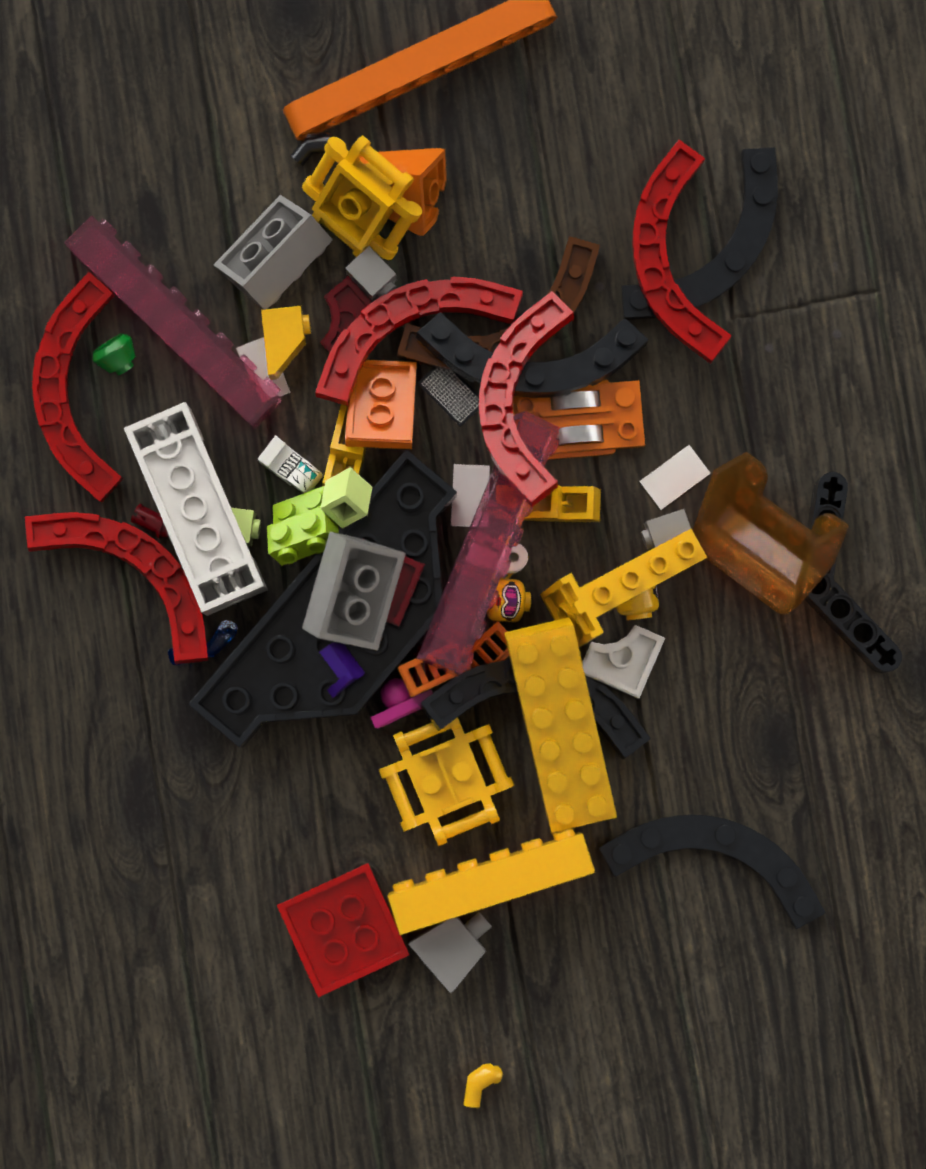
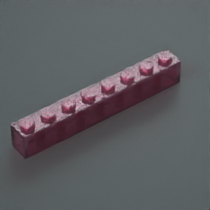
(173, 322)
(484, 558)

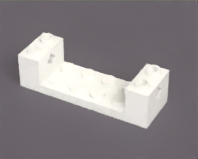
(195, 509)

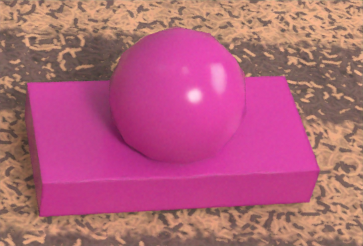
(398, 701)

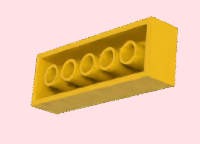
(560, 724)
(490, 882)

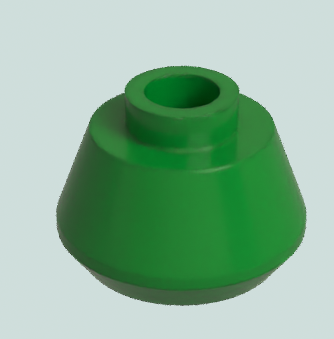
(115, 354)

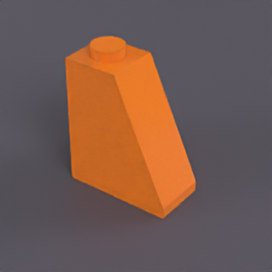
(429, 176)

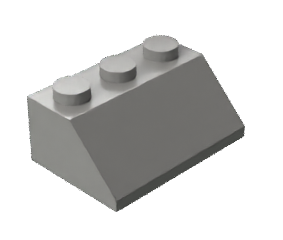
(273, 252)
(353, 591)

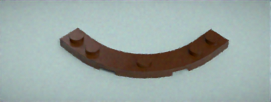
(569, 286)

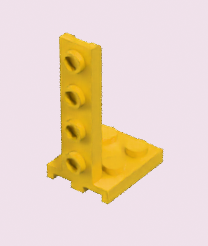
(619, 585)

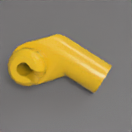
(479, 1080)

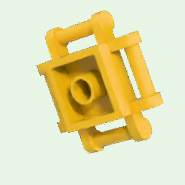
(361, 197)
(446, 779)

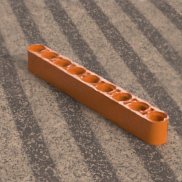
(417, 65)

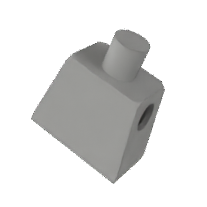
(452, 948)

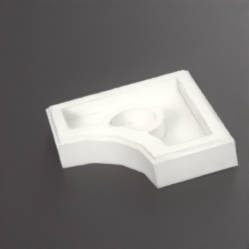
(624, 663)

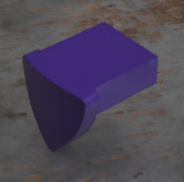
(343, 666)

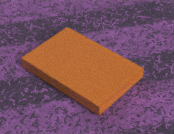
(382, 406)

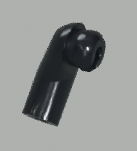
(311, 144)

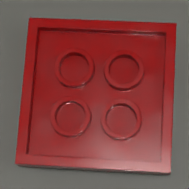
(343, 930)

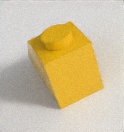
(283, 337)

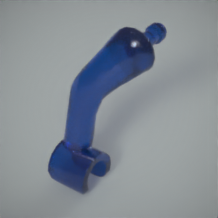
(224, 634)

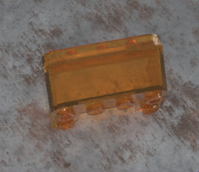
(760, 541)

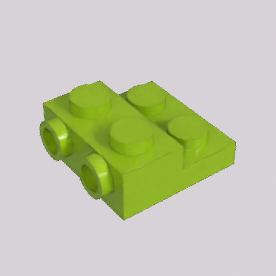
(299, 528)

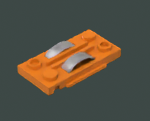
(591, 418)

